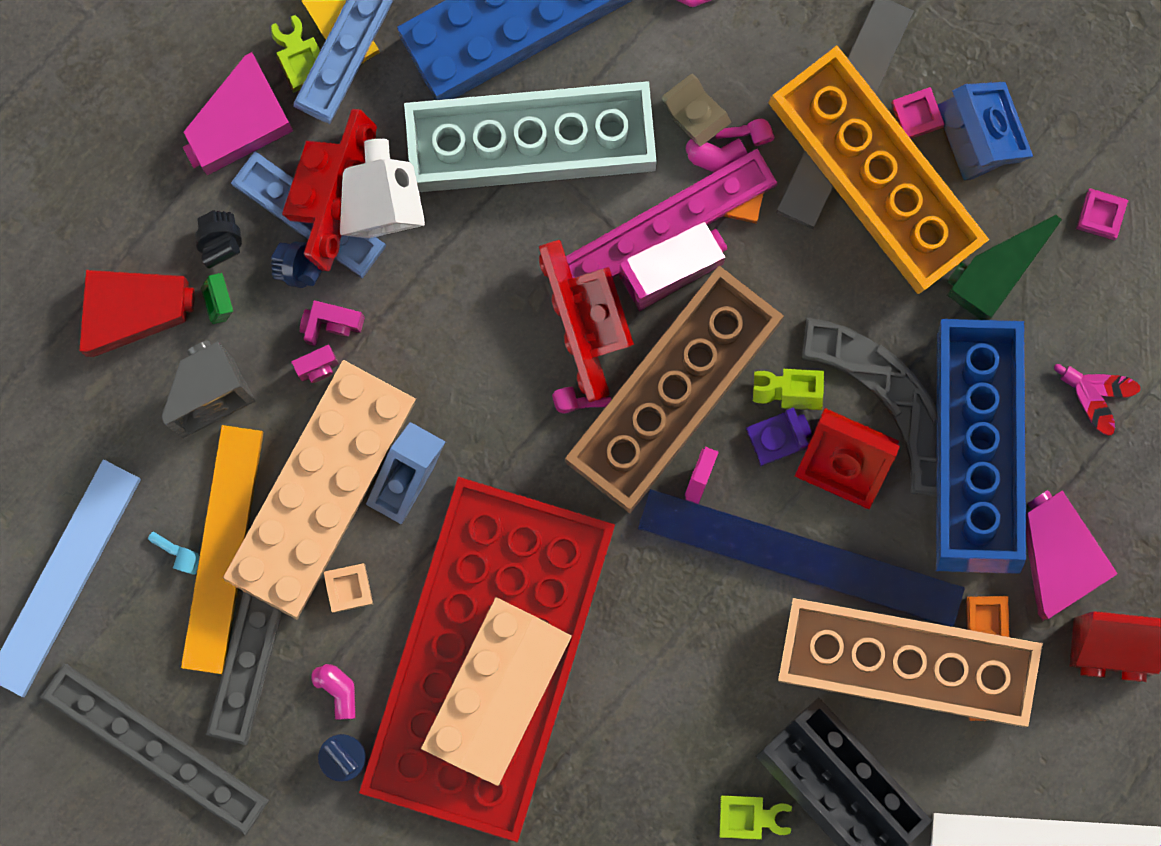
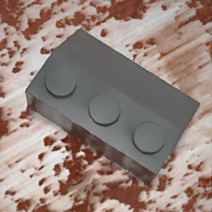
(205, 389)

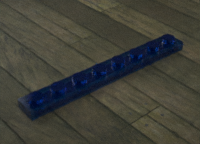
(801, 558)

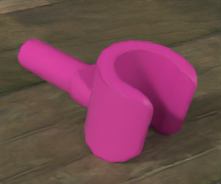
(758, 129)
(566, 401)

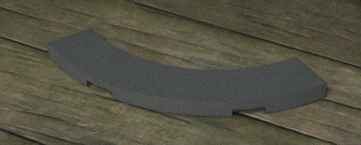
(892, 385)

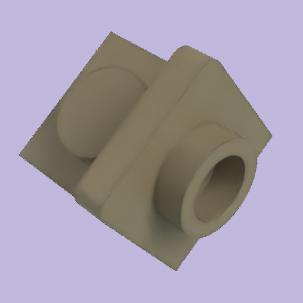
(695, 110)

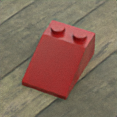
(1116, 644)

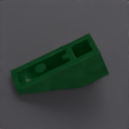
(994, 273)

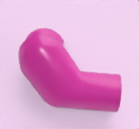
(712, 157)

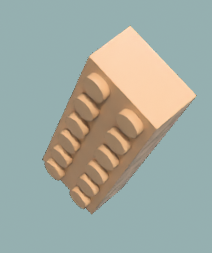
(319, 489)
(910, 662)

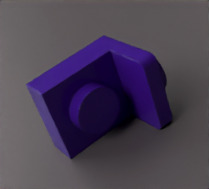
(779, 436)

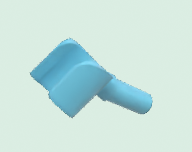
(186, 560)

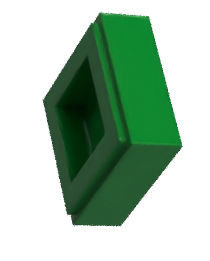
(216, 298)

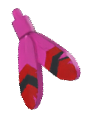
(1090, 391)

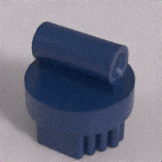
(292, 265)
(341, 757)

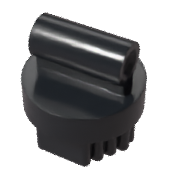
(217, 237)

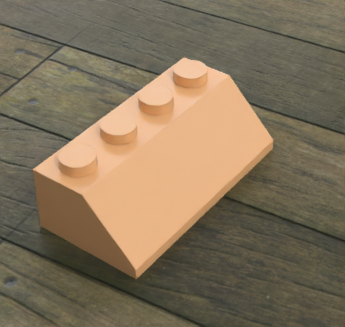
(496, 691)

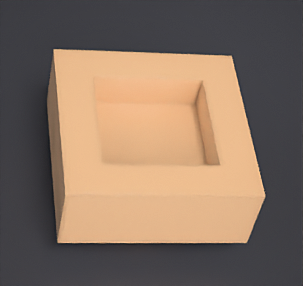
(348, 588)

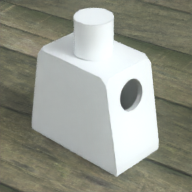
(379, 195)

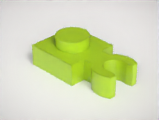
(297, 56)
(795, 388)
(745, 817)

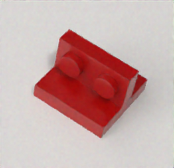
(847, 458)

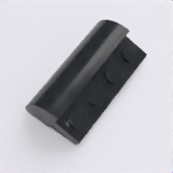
(841, 782)

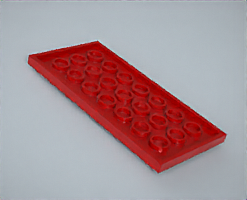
(486, 549)

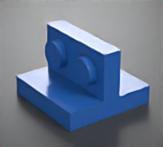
(983, 128)

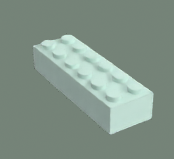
(531, 136)

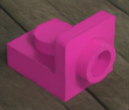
(338, 321)

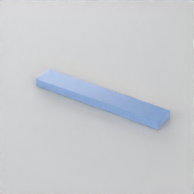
(65, 576)

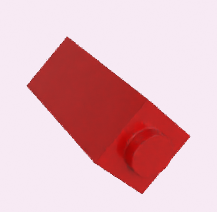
(130, 308)

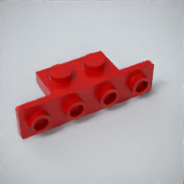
(318, 187)
(589, 314)

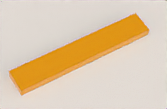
(223, 534)

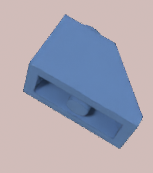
(405, 472)

